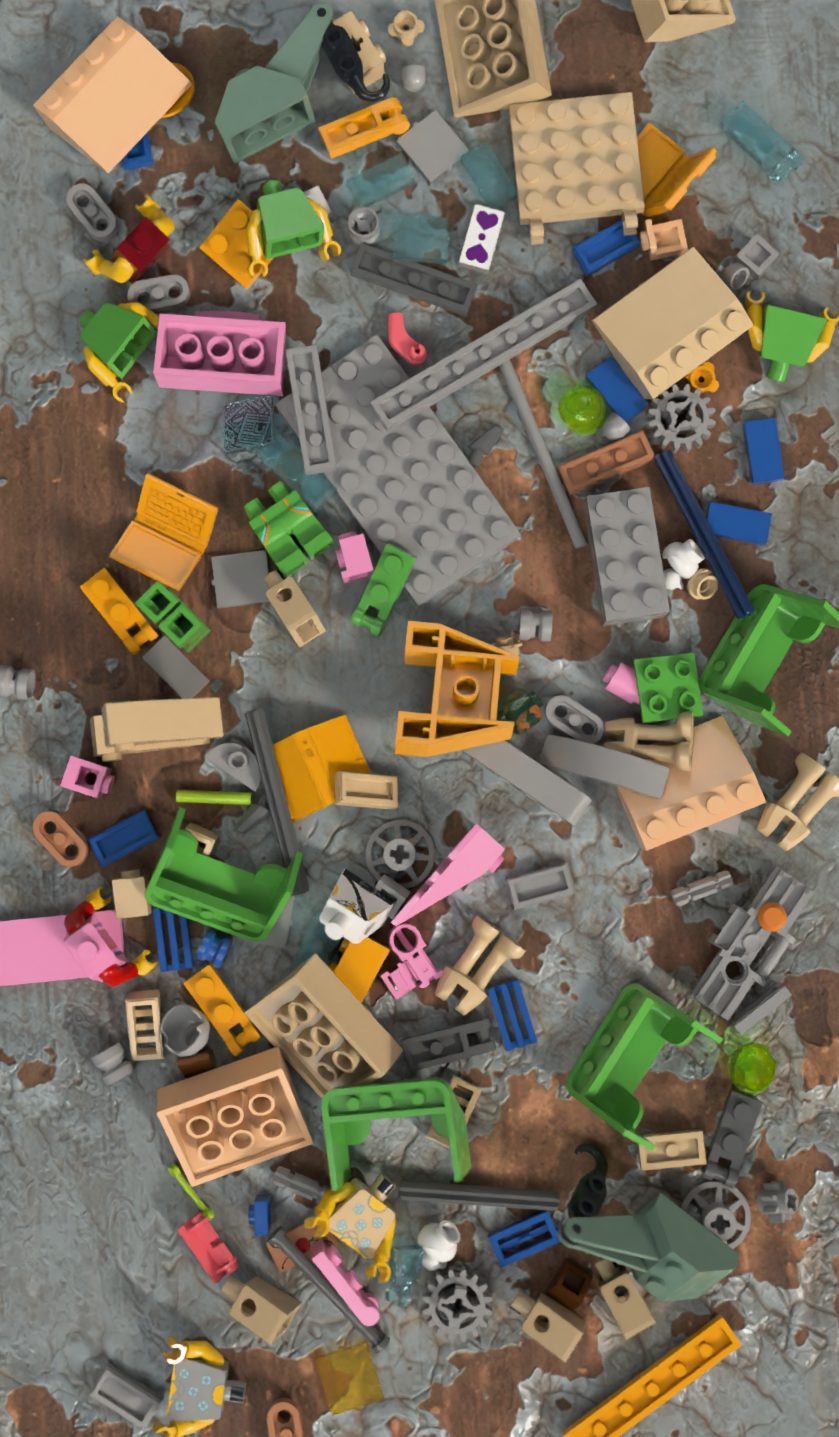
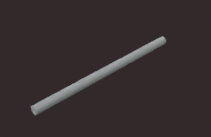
(543, 455)

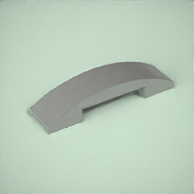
(604, 765)

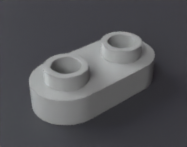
(93, 214)
(159, 292)
(575, 717)

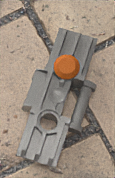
(744, 935)

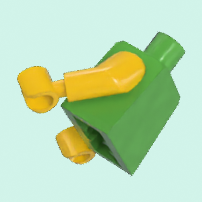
(285, 225)
(787, 335)
(116, 340)

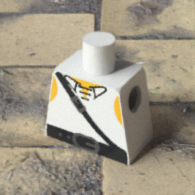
(355, 909)

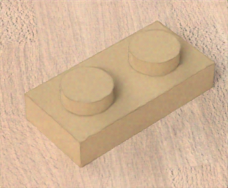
(673, 1150)

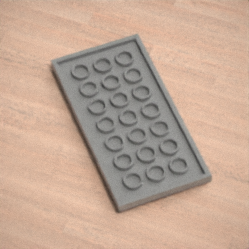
(409, 481)

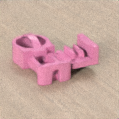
(413, 968)

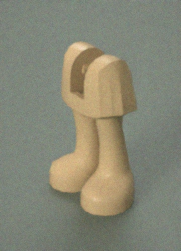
(629, 731)
(797, 824)
(458, 974)

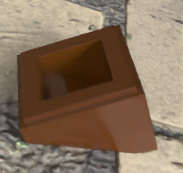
(197, 1063)
(569, 1285)

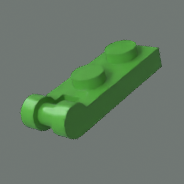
(384, 588)

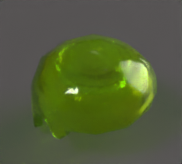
(582, 409)
(751, 1067)

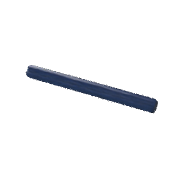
(704, 534)

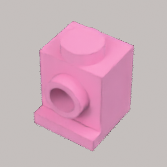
(354, 557)
(76, 777)

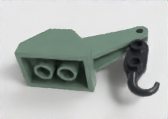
(283, 85)
(660, 1243)

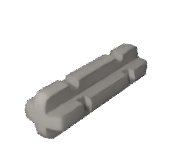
(701, 888)
(299, 1184)

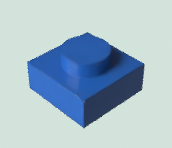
(260, 1214)

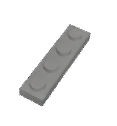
(311, 410)

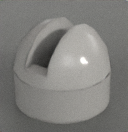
(413, 77)
(735, 275)
(615, 427)

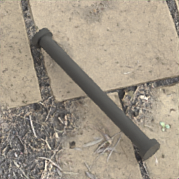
(278, 1237)

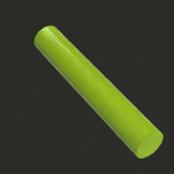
(214, 797)

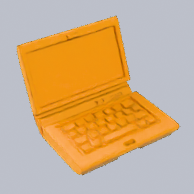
(667, 169)
(166, 533)
(310, 762)

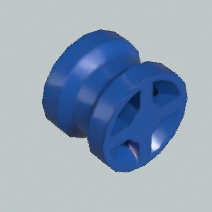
(214, 948)

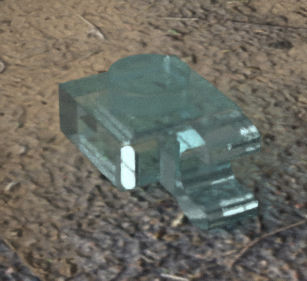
(405, 1268)

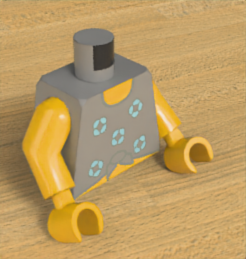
(197, 1387)

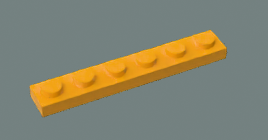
(658, 1382)

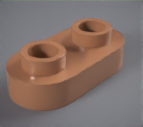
(61, 839)
(284, 1427)

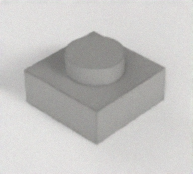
(757, 256)
(394, 891)

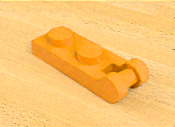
(364, 127)
(118, 610)
(222, 1008)

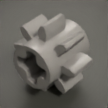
(777, 1201)

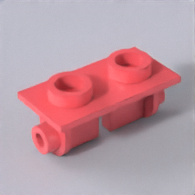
(208, 1247)

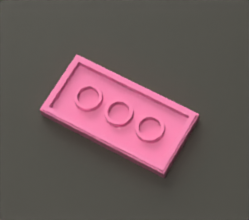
(36, 951)

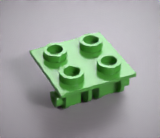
(667, 687)

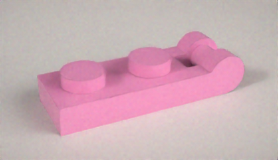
(346, 1283)

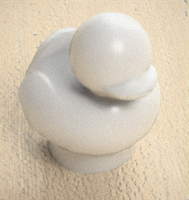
(684, 562)
(438, 1243)

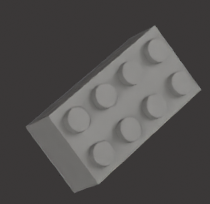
(626, 556)

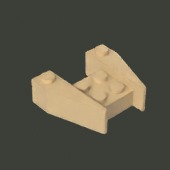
(154, 726)

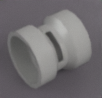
(363, 220)
(535, 625)
(17, 682)
(113, 1065)

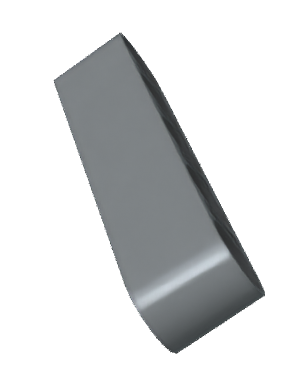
(531, 779)

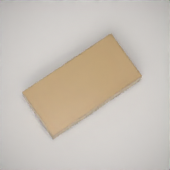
(366, 790)

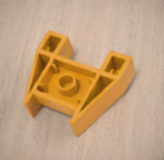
(462, 693)

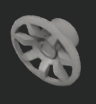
(400, 853)
(719, 1217)

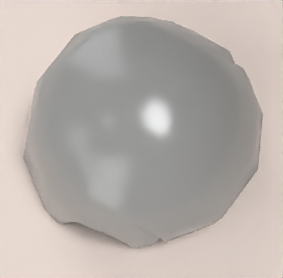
(185, 1030)

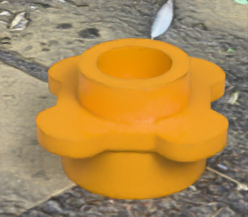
(707, 372)

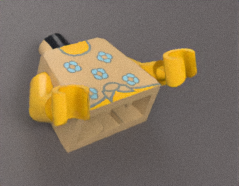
(360, 1219)

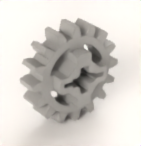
(670, 411)
(469, 1308)

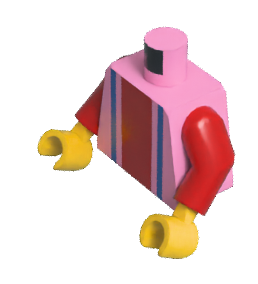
(95, 947)

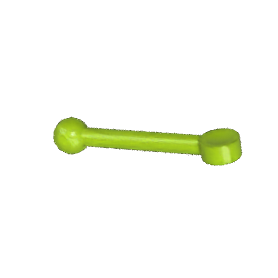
(176, 1173)

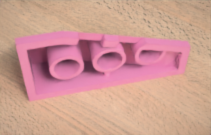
(465, 863)

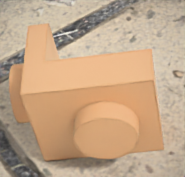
(663, 239)

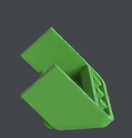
(757, 646)
(217, 891)
(624, 1052)
(351, 1107)

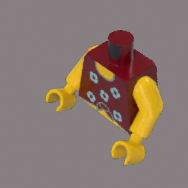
(139, 249)

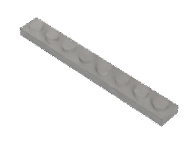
(483, 355)

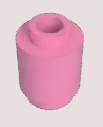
(622, 682)

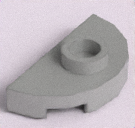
(237, 762)

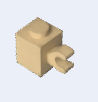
(130, 894)

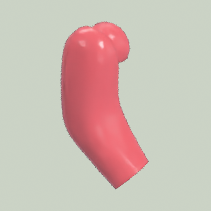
(402, 343)

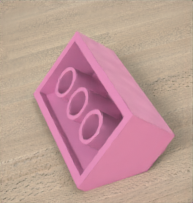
(220, 354)

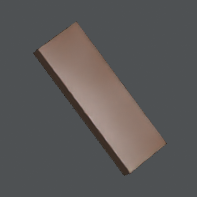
(606, 463)

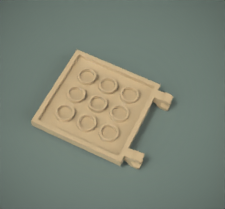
(576, 161)

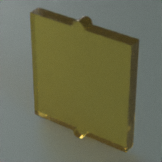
(349, 1378)

